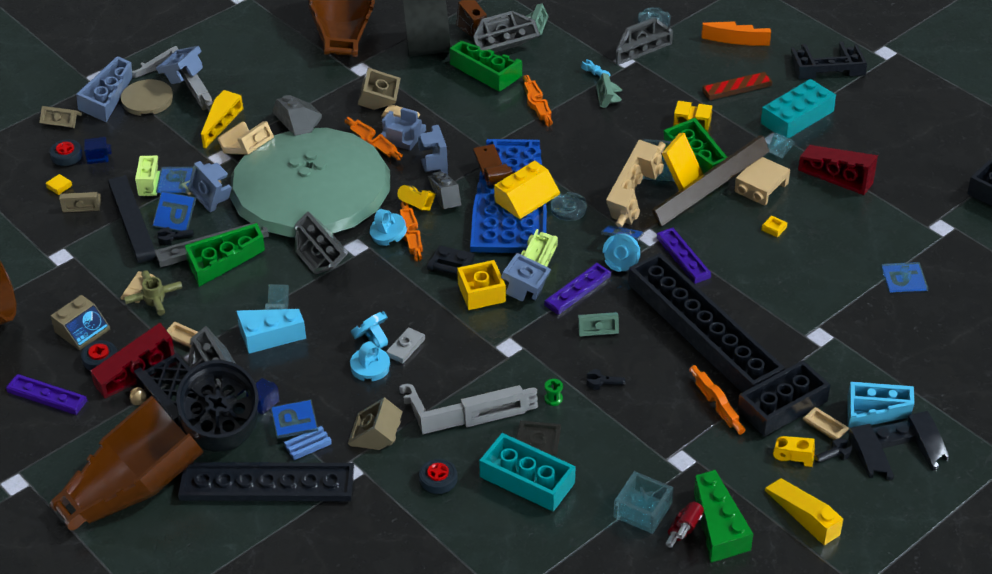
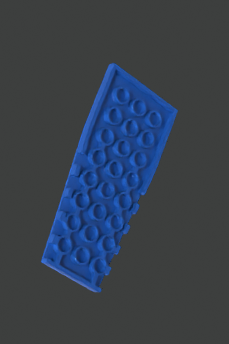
(492, 225)

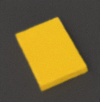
(682, 161)

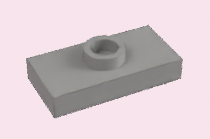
(405, 345)

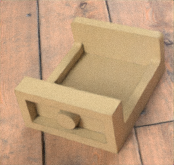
(244, 141)
(761, 180)

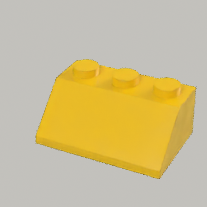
(526, 190)

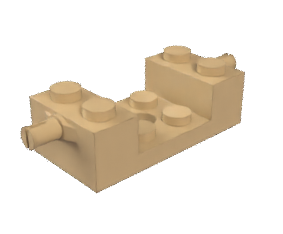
(643, 161)

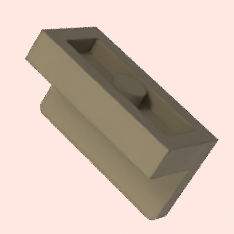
(59, 116)
(80, 202)

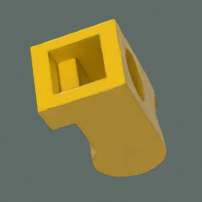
(421, 200)
(795, 449)

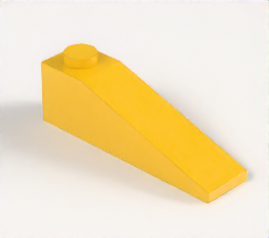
(223, 111)
(807, 510)

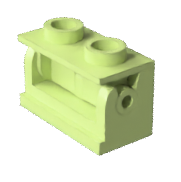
(147, 176)
(541, 247)

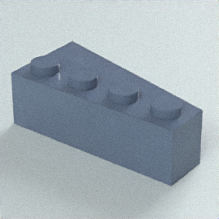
(105, 89)

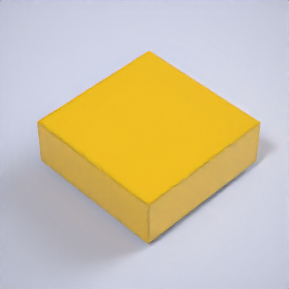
(58, 184)
(774, 226)

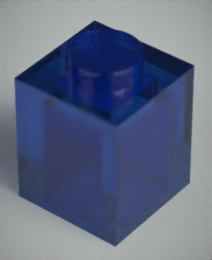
(97, 150)
(267, 395)

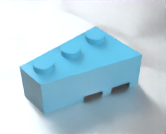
(270, 328)
(878, 403)

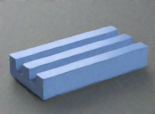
(306, 440)

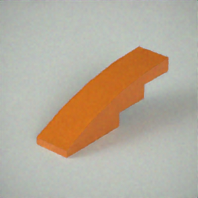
(736, 34)

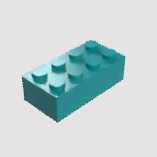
(798, 109)
(527, 471)

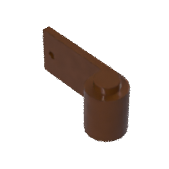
(491, 165)

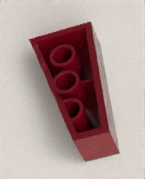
(840, 167)
(144, 352)

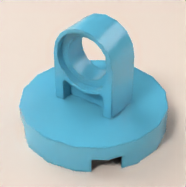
(387, 227)
(621, 252)
(372, 330)
(370, 362)

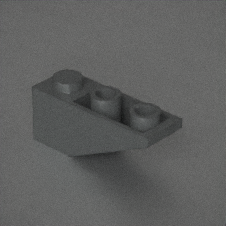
(446, 190)

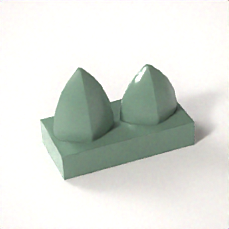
(540, 17)
(607, 91)
(598, 324)

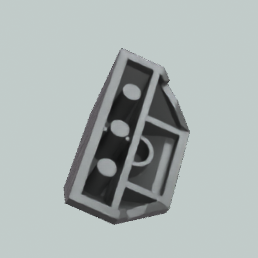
(505, 31)
(643, 39)
(296, 114)
(317, 245)
(208, 347)

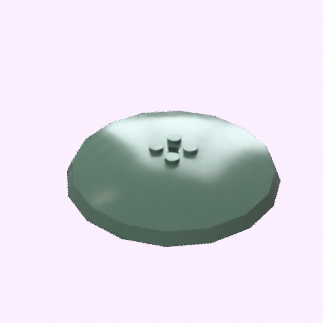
(316, 172)

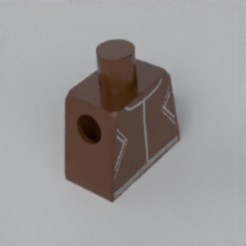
(469, 16)

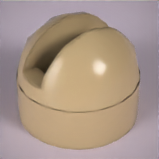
(137, 396)

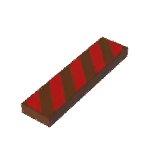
(737, 86)

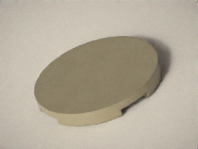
(146, 97)

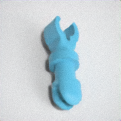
(595, 69)

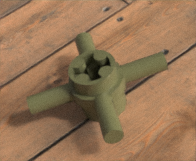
(153, 292)

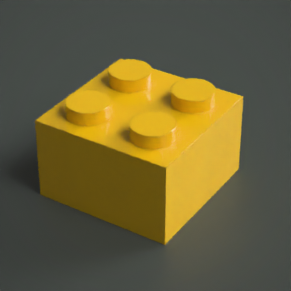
(481, 285)

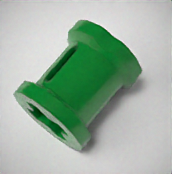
(556, 390)

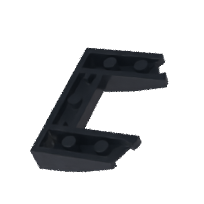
(807, 66)
(919, 427)

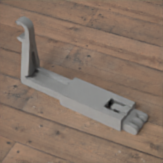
(193, 82)
(473, 409)

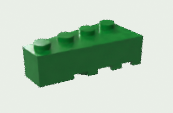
(485, 65)
(703, 146)
(223, 252)
(722, 521)

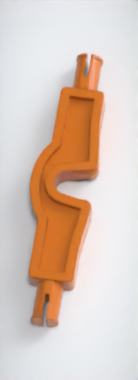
(535, 100)
(380, 142)
(412, 235)
(714, 393)

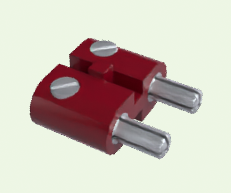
(684, 522)

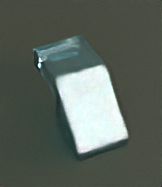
(780, 145)
(277, 297)

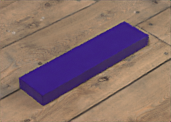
(683, 255)
(577, 288)
(46, 394)

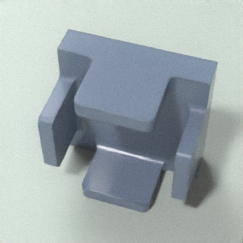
(177, 60)
(403, 131)
(435, 141)
(206, 185)
(524, 276)

